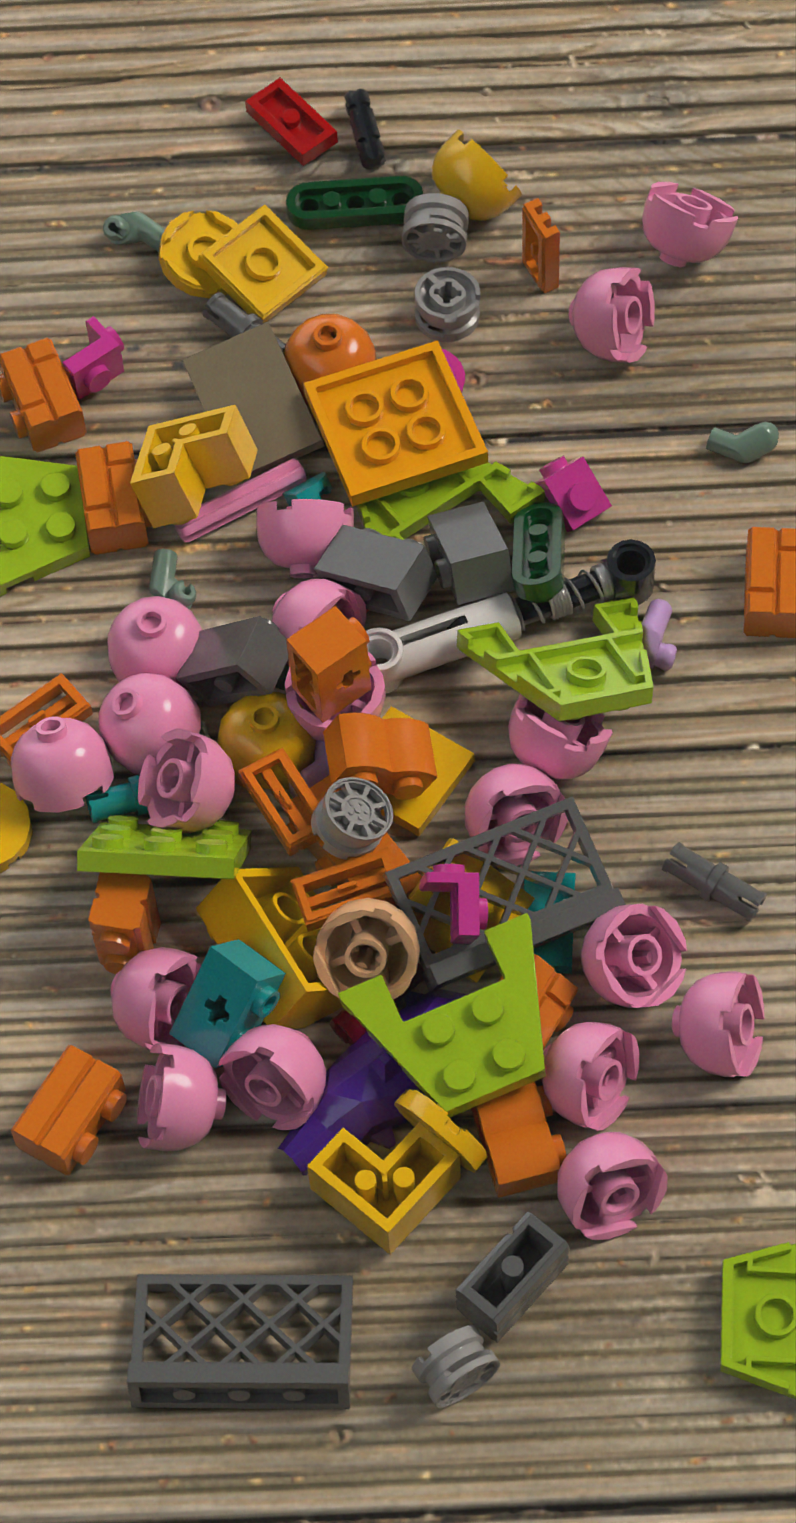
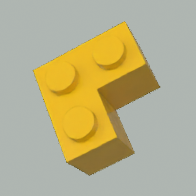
(187, 458)
(389, 1194)

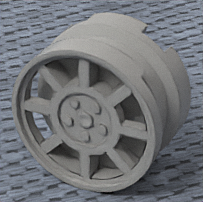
(436, 224)
(447, 301)
(352, 818)
(456, 1366)

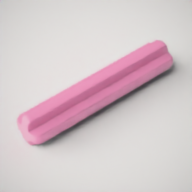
(243, 499)

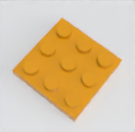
(395, 423)

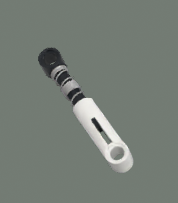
(434, 639)

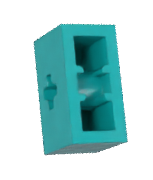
(227, 999)

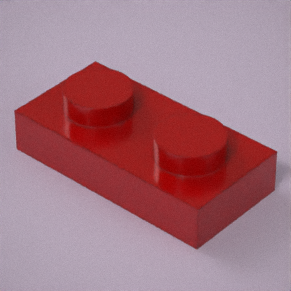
(291, 121)

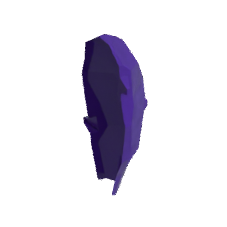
(361, 1092)

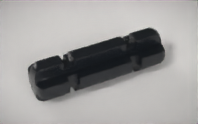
(365, 129)

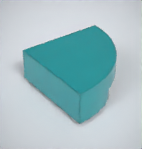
(310, 489)

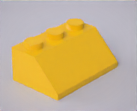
(265, 915)

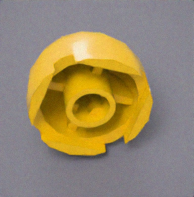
(472, 178)
(259, 727)

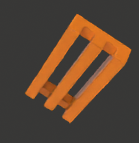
(540, 246)
(70, 706)
(263, 767)
(336, 873)

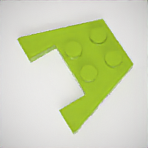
(408, 510)
(39, 520)
(574, 675)
(470, 1045)
(760, 1318)

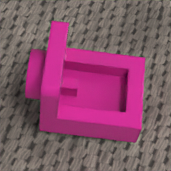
(97, 363)
(574, 490)
(467, 910)

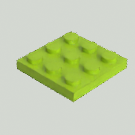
(149, 850)

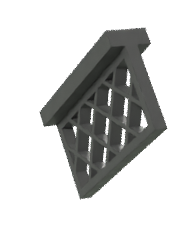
(547, 924)
(236, 1383)

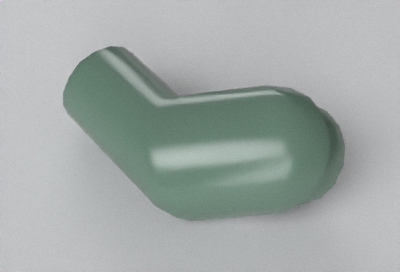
(746, 445)

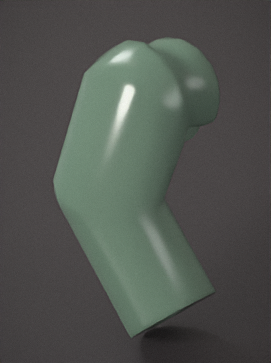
(133, 228)
(164, 582)

